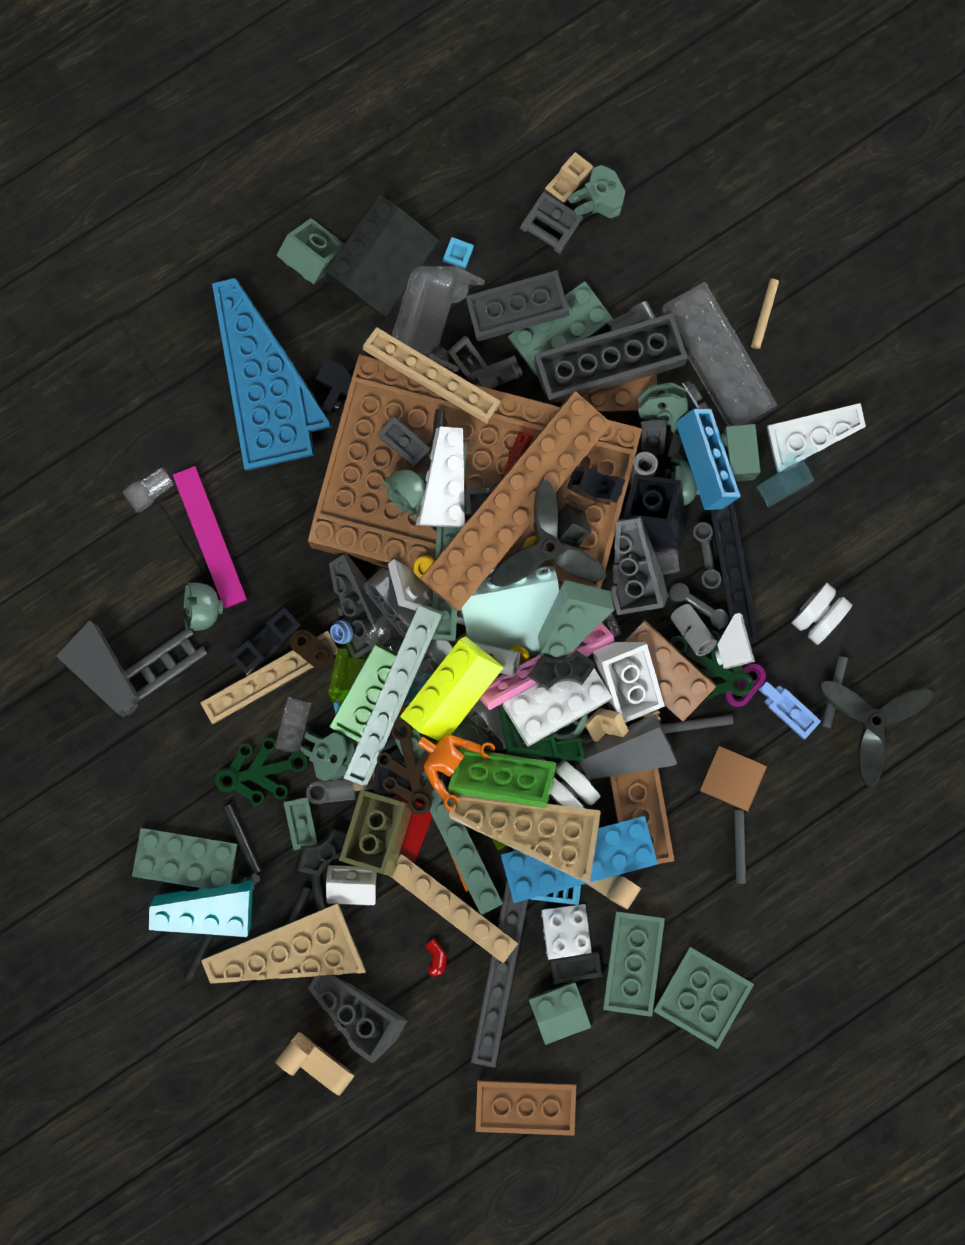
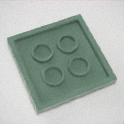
(703, 997)

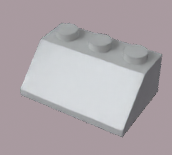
(629, 678)

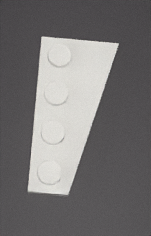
(806, 435)
(445, 481)
(411, 590)

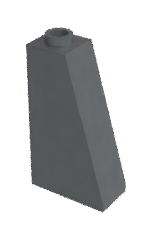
(99, 669)
(639, 750)

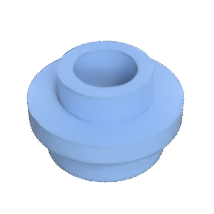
(341, 632)

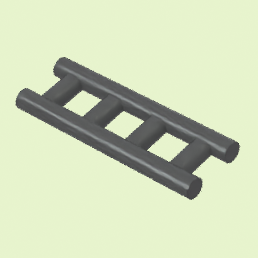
(173, 668)

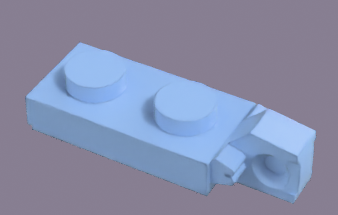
(790, 710)

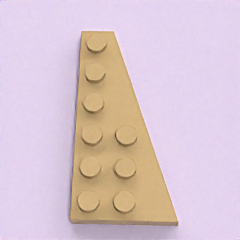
(553, 834)
(300, 949)

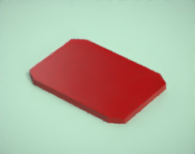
(415, 832)

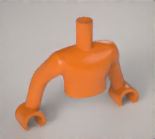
(446, 758)

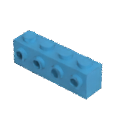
(707, 459)

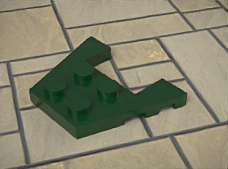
(546, 747)

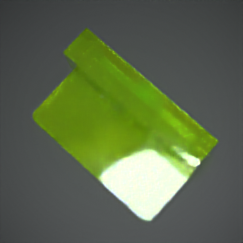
(343, 675)

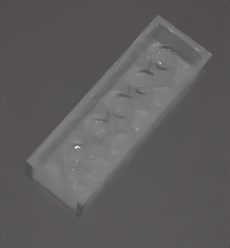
(720, 357)

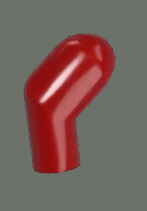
(439, 958)

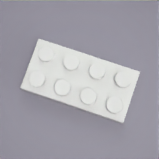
(544, 711)

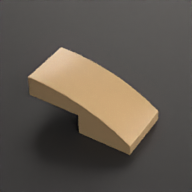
(569, 178)

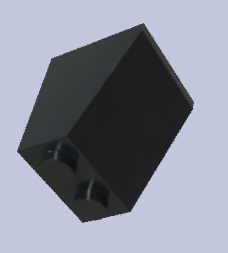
(660, 507)

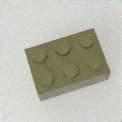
(376, 833)

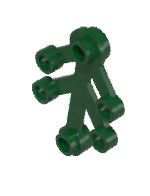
(715, 670)
(257, 772)

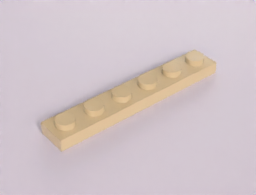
(431, 375)
(261, 682)
(453, 909)

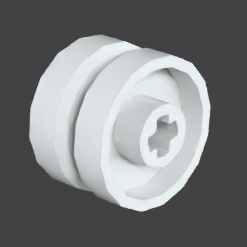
(819, 611)
(573, 785)

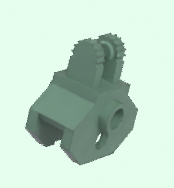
(603, 194)
(663, 406)
(329, 754)

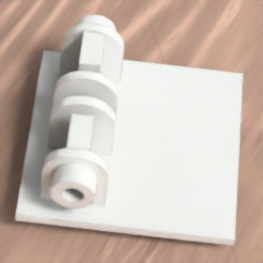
(566, 931)

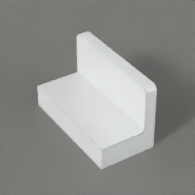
(350, 885)

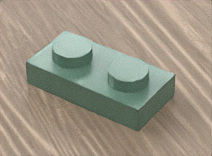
(300, 823)

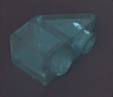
(786, 483)

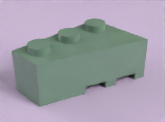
(573, 617)

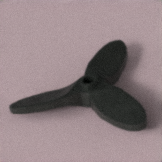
(532, 557)
(872, 741)

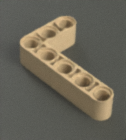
(617, 889)
(317, 1062)

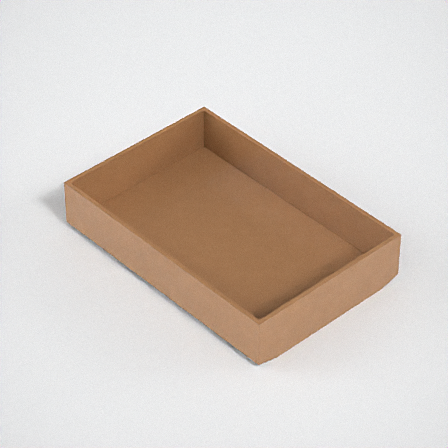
(362, 520)

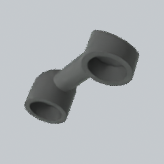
(703, 533)
(717, 618)

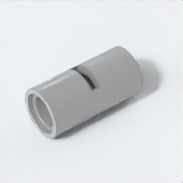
(644, 464)
(693, 630)
(507, 658)

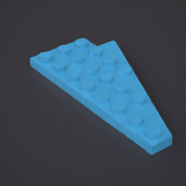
(268, 394)

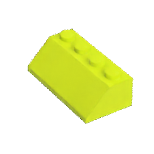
(452, 690)

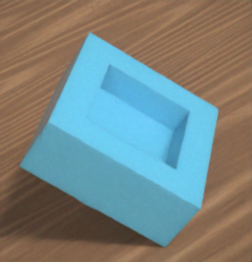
(458, 253)

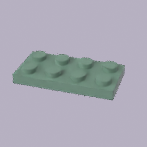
(585, 320)
(184, 859)
(633, 964)

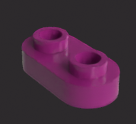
(760, 678)

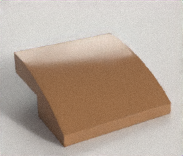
(733, 778)

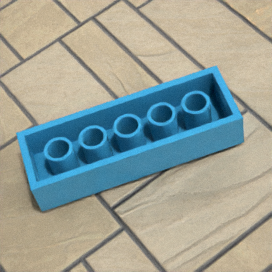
(618, 850)

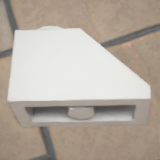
(734, 645)

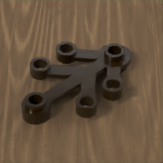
(411, 772)

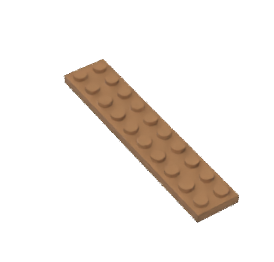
(511, 503)

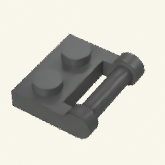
(556, 216)

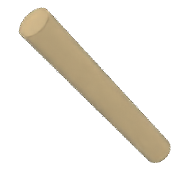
(765, 313)

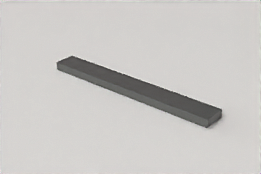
(498, 985)

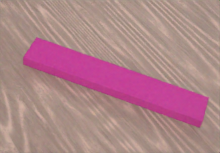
(209, 537)

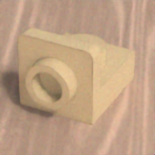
(604, 722)

